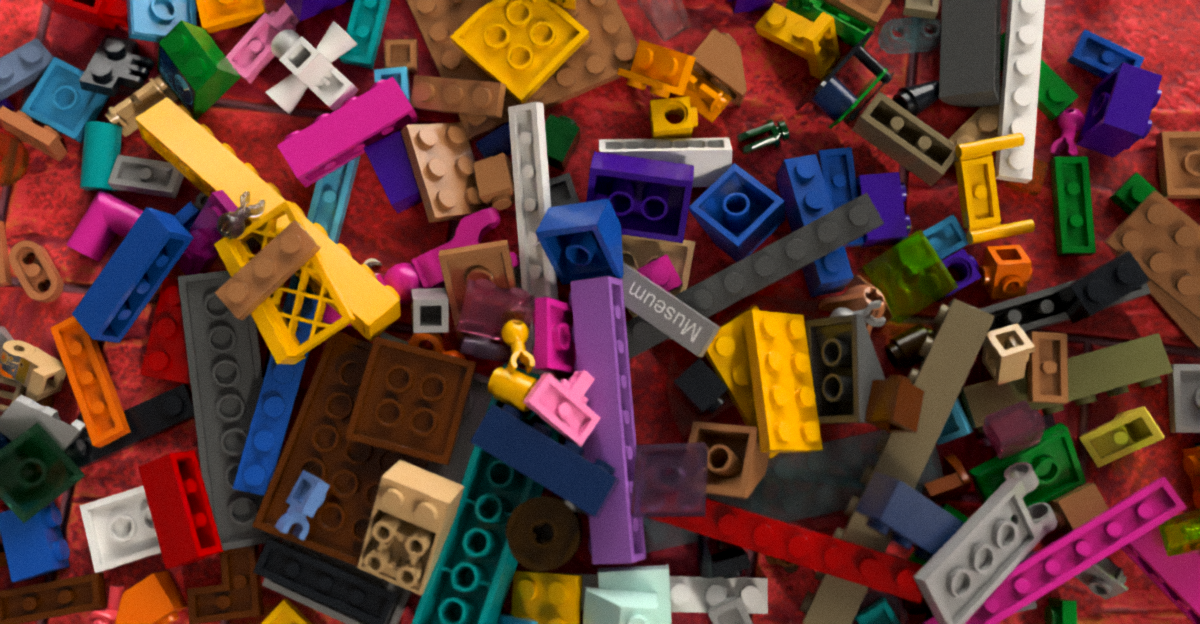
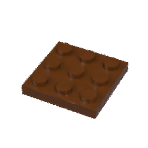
(411, 401)

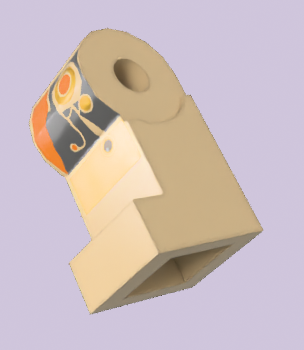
(31, 369)

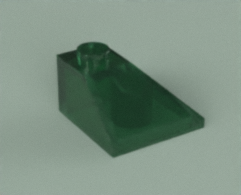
(34, 472)

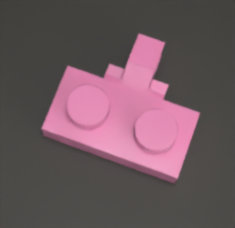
(564, 405)

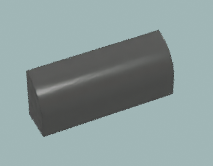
(970, 53)

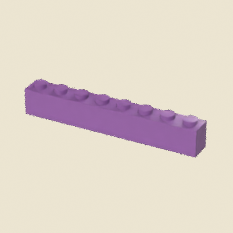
(603, 352)

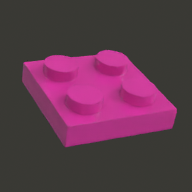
(553, 345)

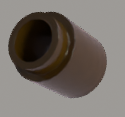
(905, 347)

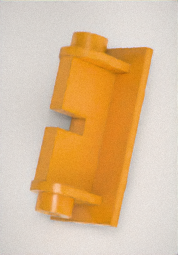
(705, 96)

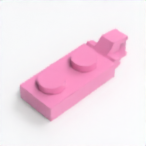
(254, 49)

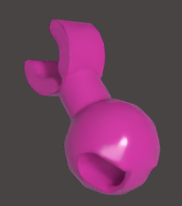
(1070, 122)

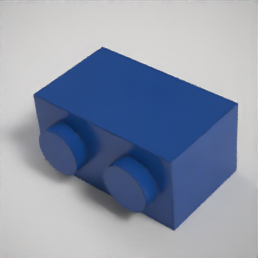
(34, 546)

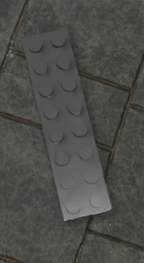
(225, 392)

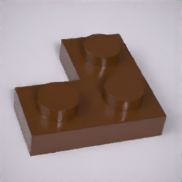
(237, 595)

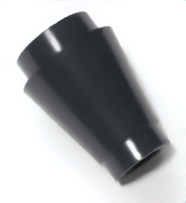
(917, 97)

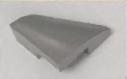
(27, 412)

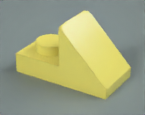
(1121, 436)

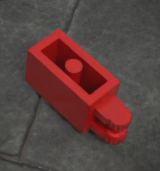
(96, 12)

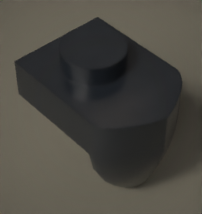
(725, 563)

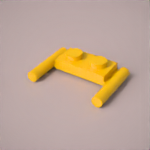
(979, 190)

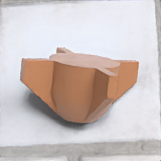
(856, 298)

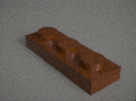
(52, 599)

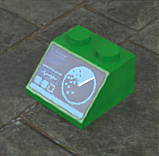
(194, 67)

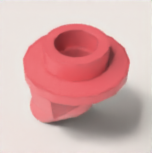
(108, 615)

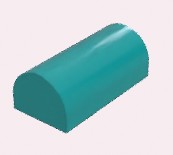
(99, 154)

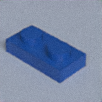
(1100, 55)

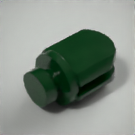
(774, 133)

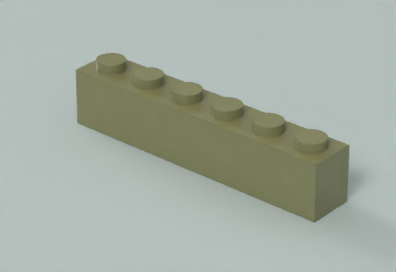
(1088, 374)

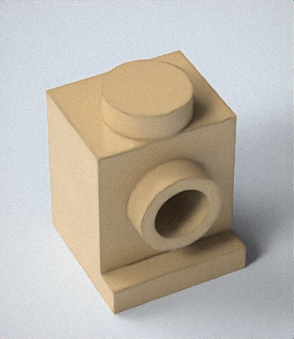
(1006, 353)

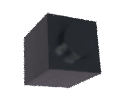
(701, 387)

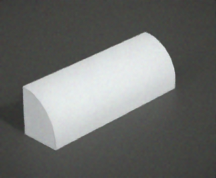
(708, 155)

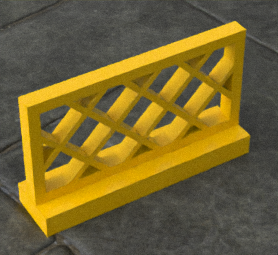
(269, 316)

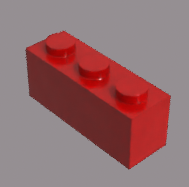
(180, 509)

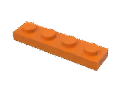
(90, 383)

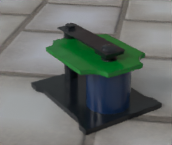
(835, 97)

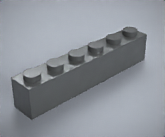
(1040, 309)

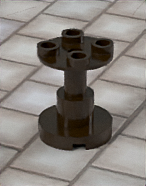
(543, 533)

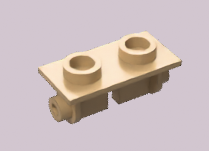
(137, 103)

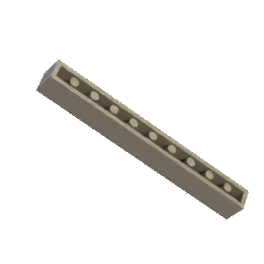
(905, 455)

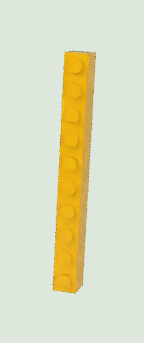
(216, 167)

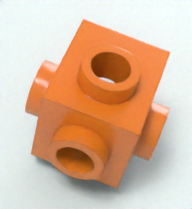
(1006, 271)

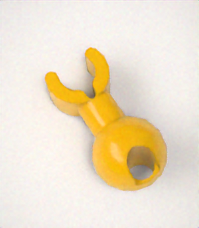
(515, 334)

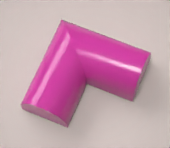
(101, 223)

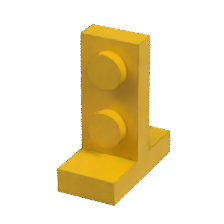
(806, 38)

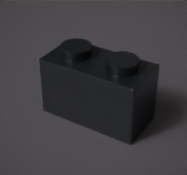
(1101, 287)

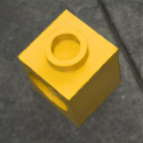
(680, 106)

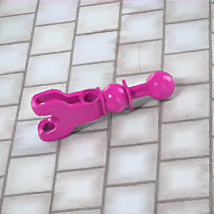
(426, 268)

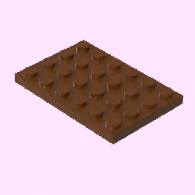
(320, 448)

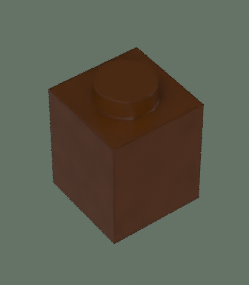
(894, 405)

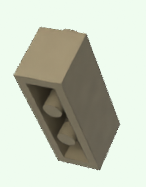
(905, 139)

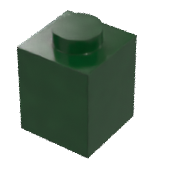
(561, 140)

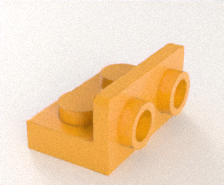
(660, 68)

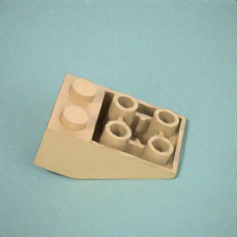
(409, 525)

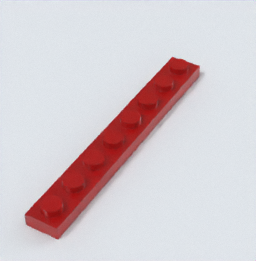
(805, 548)

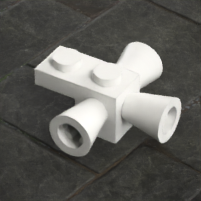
(312, 68)

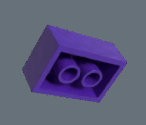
(645, 194)

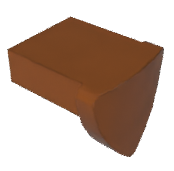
(950, 486)

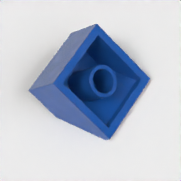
(738, 213)
(582, 240)

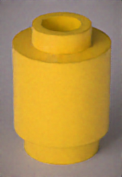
(511, 387)

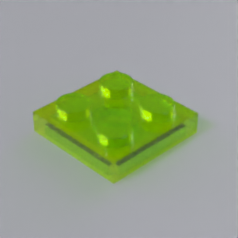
(910, 276)

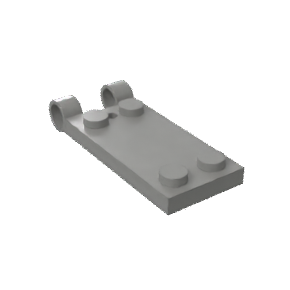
(985, 548)

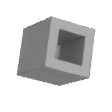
(429, 310)

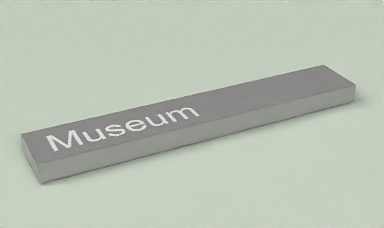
(667, 312)

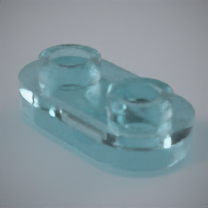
(913, 35)

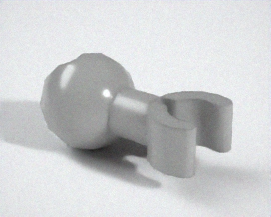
(875, 322)

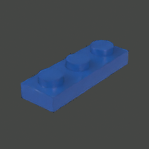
(840, 179)

